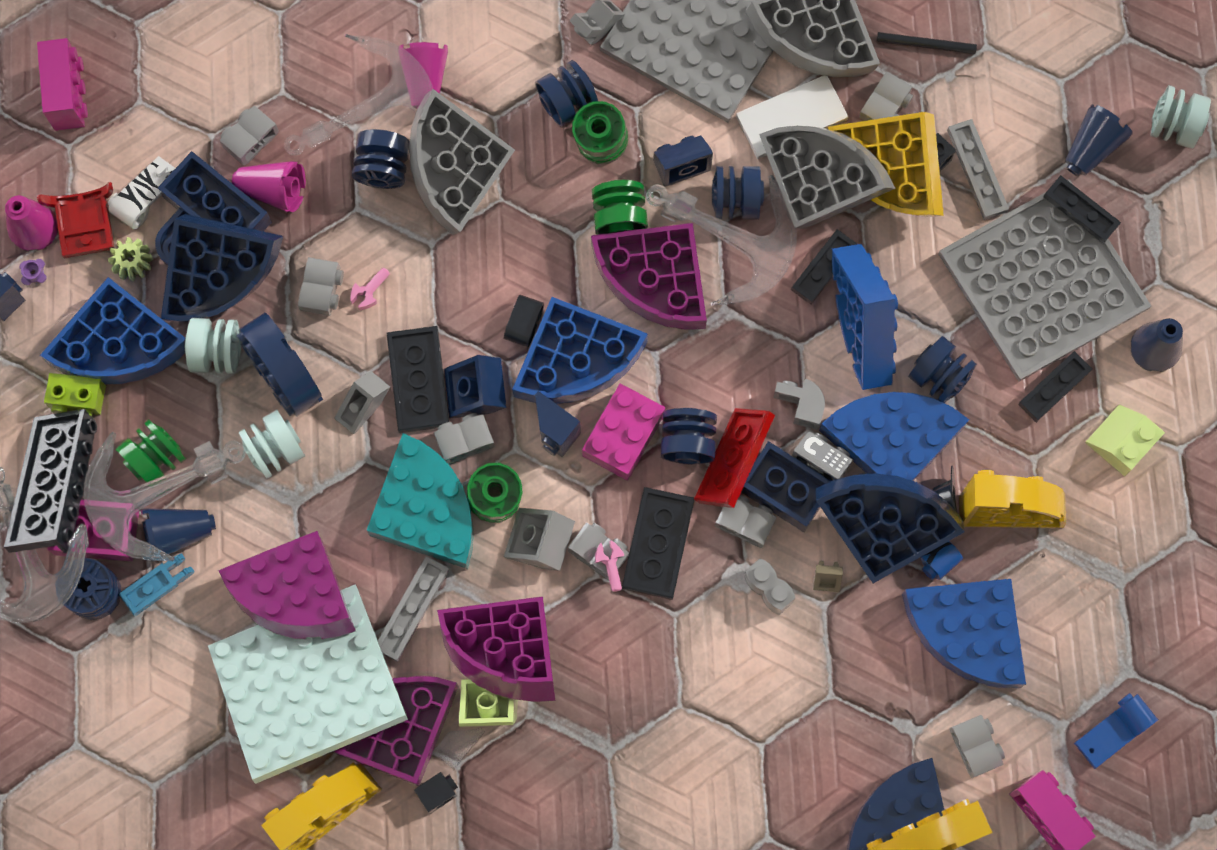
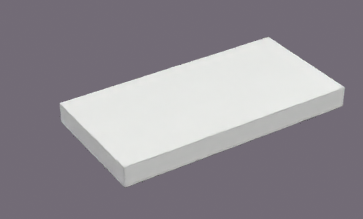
(806, 105)

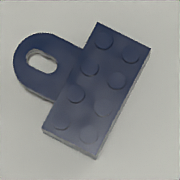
(204, 193)

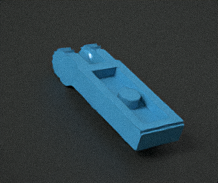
(154, 585)

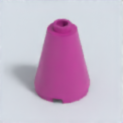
(431, 59)
(273, 184)
(30, 223)

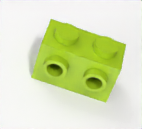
(74, 393)

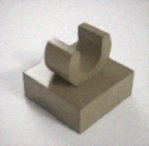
(828, 577)

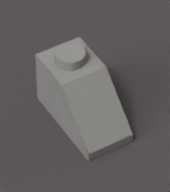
(361, 401)

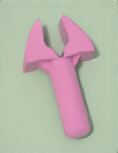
(368, 290)
(610, 564)

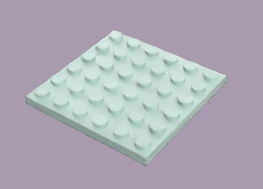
(305, 694)

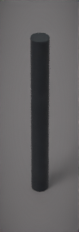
(926, 43)

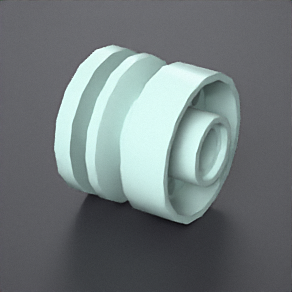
(1184, 118)
(210, 345)
(274, 442)

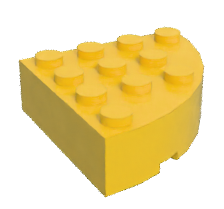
(910, 156)
(1011, 502)
(320, 808)
(956, 828)

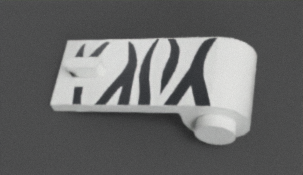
(134, 200)

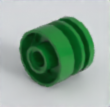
(598, 118)
(619, 206)
(151, 453)
(494, 477)

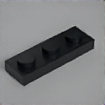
(1082, 209)
(820, 269)
(1055, 386)

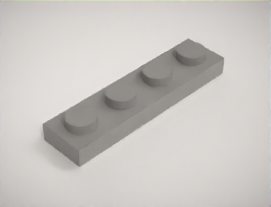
(978, 169)
(412, 608)

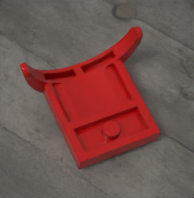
(82, 221)

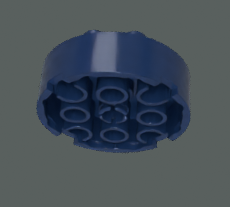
(279, 365)

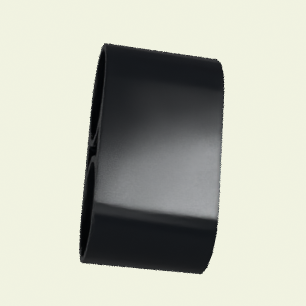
(523, 320)

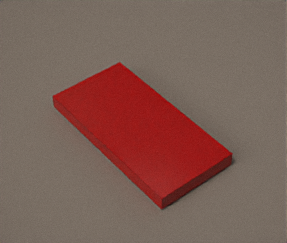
(734, 457)

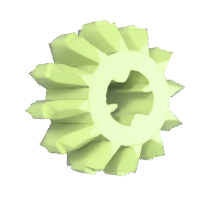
(123, 266)

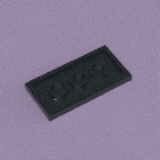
(417, 379)
(658, 543)

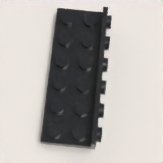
(51, 481)

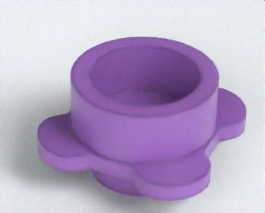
(29, 265)

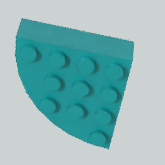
(424, 506)

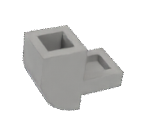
(596, 21)
(809, 401)

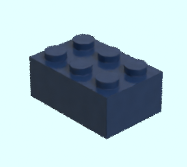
(784, 486)

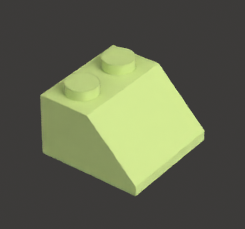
(1124, 438)
(484, 708)

